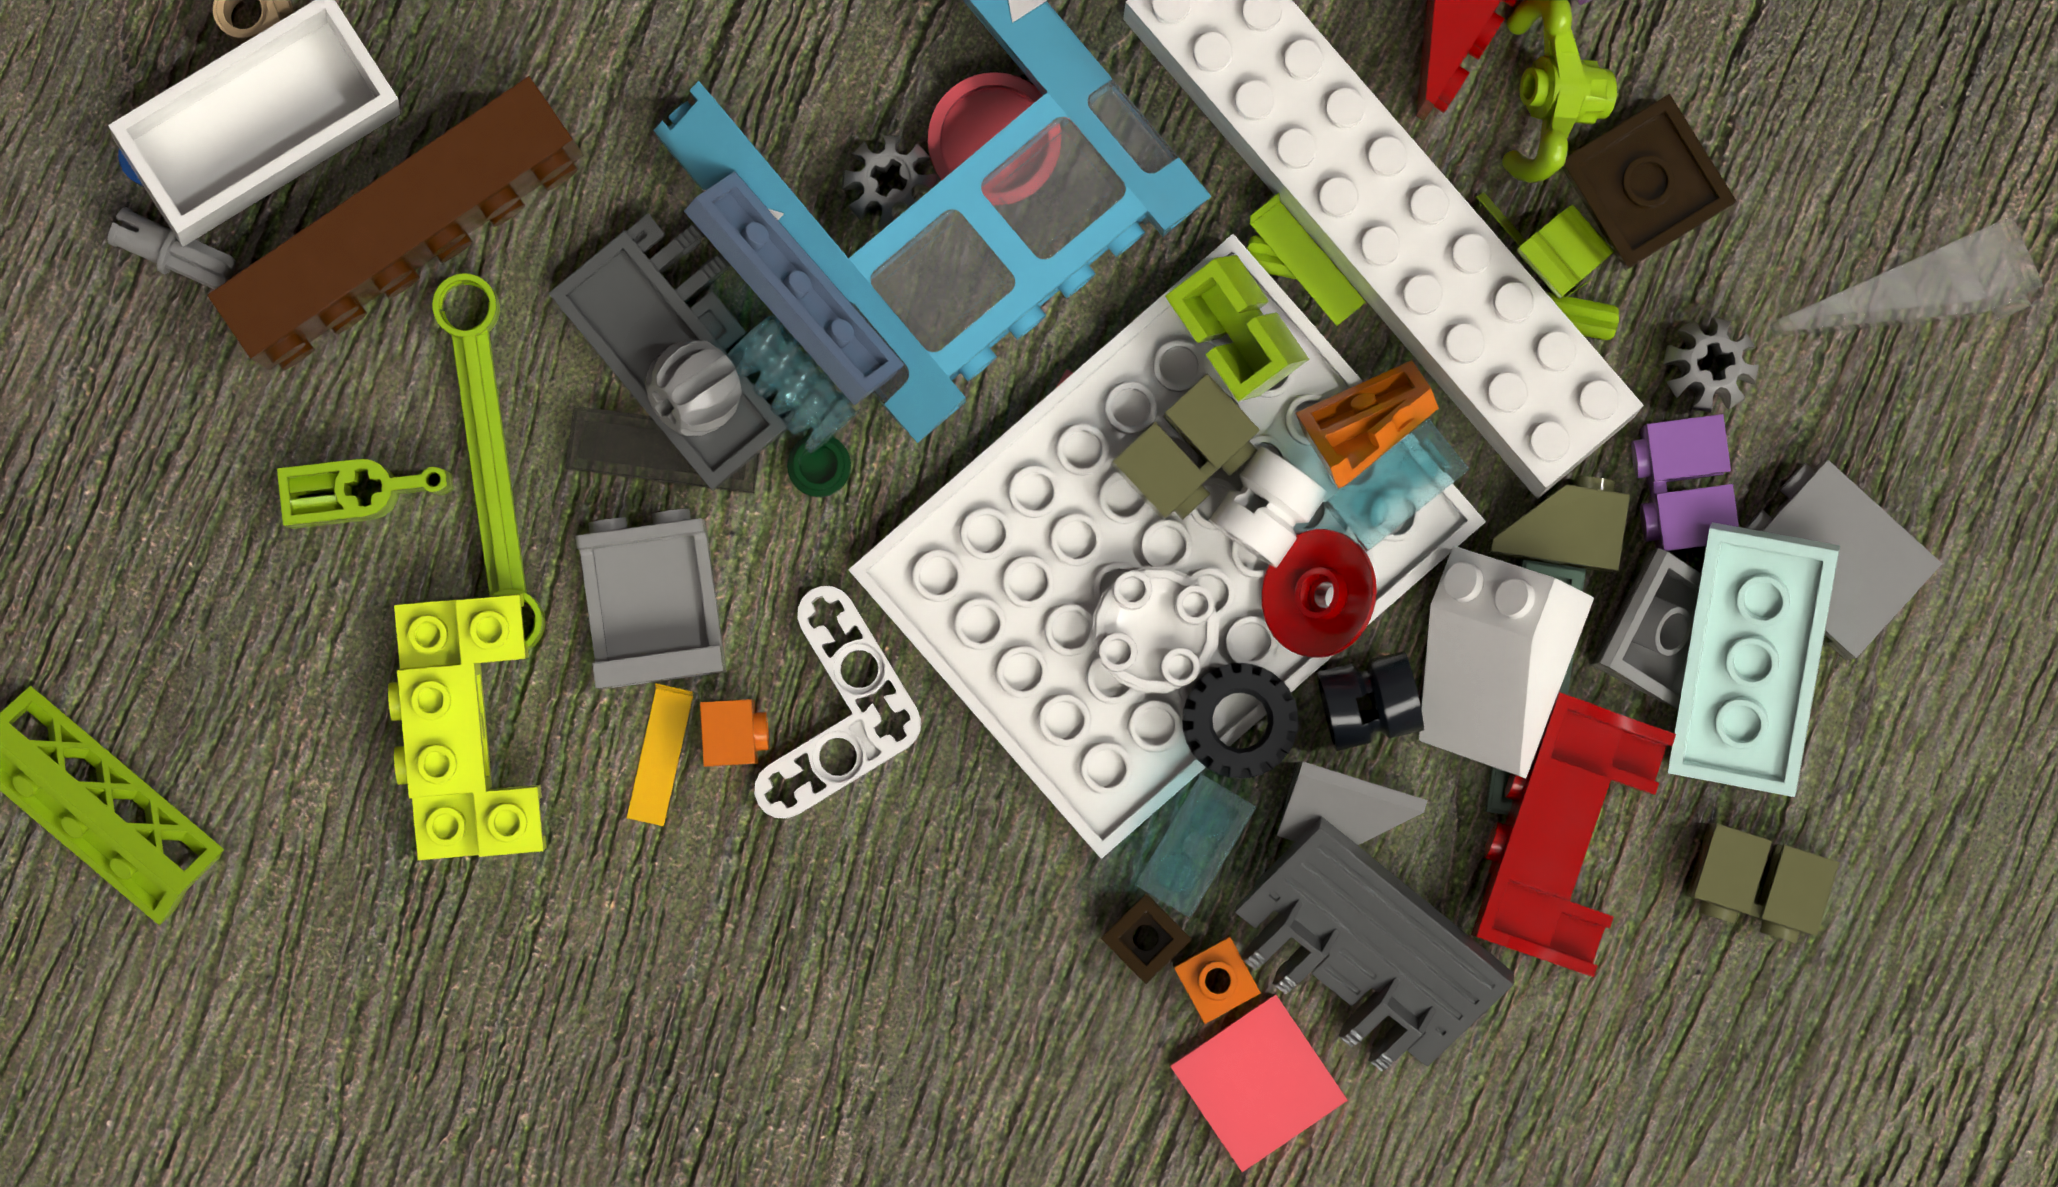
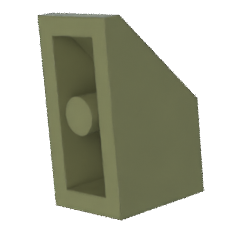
(1570, 528)

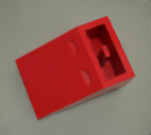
(1450, 34)

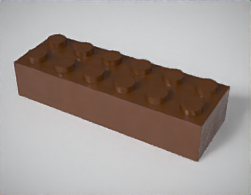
(397, 226)

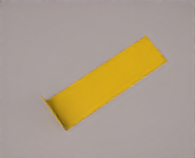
(660, 755)

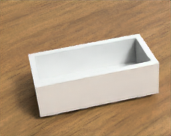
(255, 119)

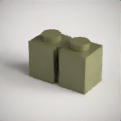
(1211, 427)
(1791, 894)

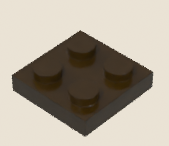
(1647, 182)

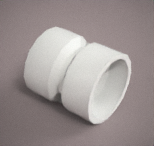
(1268, 506)

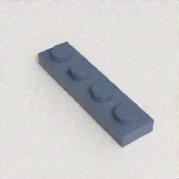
(794, 288)

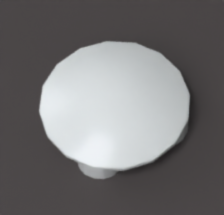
(1155, 629)

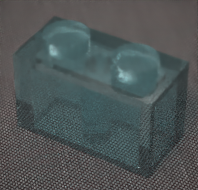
(1396, 486)
(1194, 845)

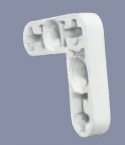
(856, 728)

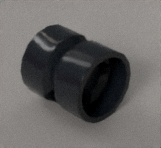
(1392, 695)

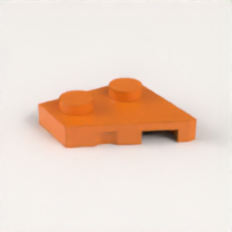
(1367, 420)

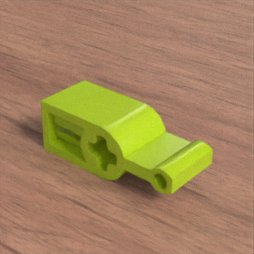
(1565, 251)
(341, 478)

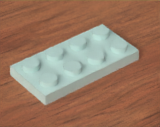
(1753, 659)

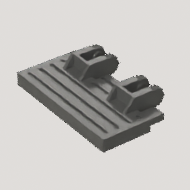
(636, 314)
(1372, 932)

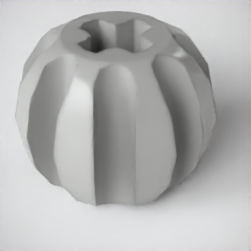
(882, 165)
(1702, 381)
(693, 387)

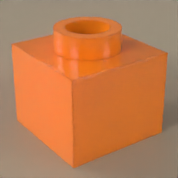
(732, 732)
(1193, 972)

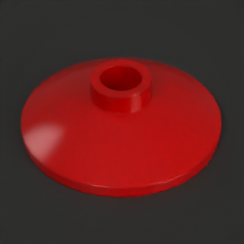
(1297, 591)

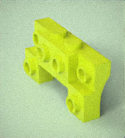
(446, 728)

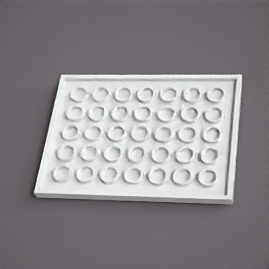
(1025, 540)

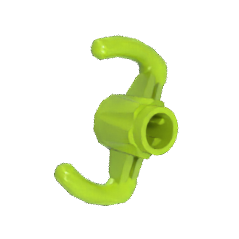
(1557, 89)

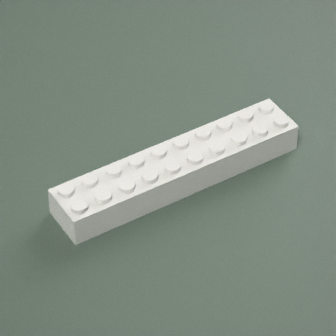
(1393, 228)

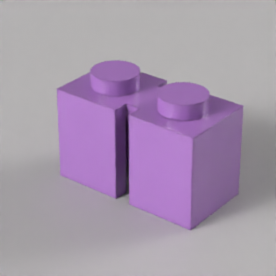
(1677, 453)

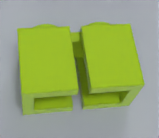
(1228, 301)

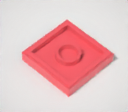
(1258, 1082)

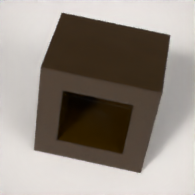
(1169, 942)

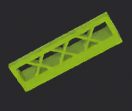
(89, 824)

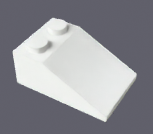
(1496, 658)

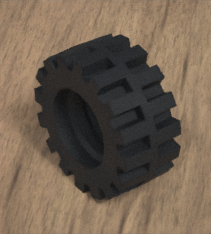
(1281, 720)

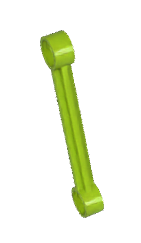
(488, 449)

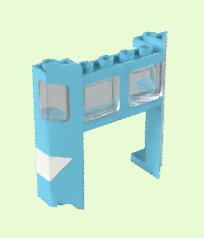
(996, 230)

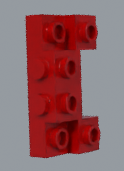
(1551, 826)

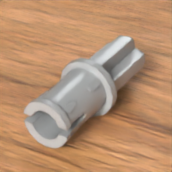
(162, 247)

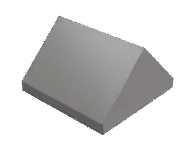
(1653, 628)

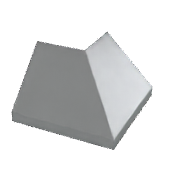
(1348, 803)

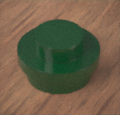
(820, 472)

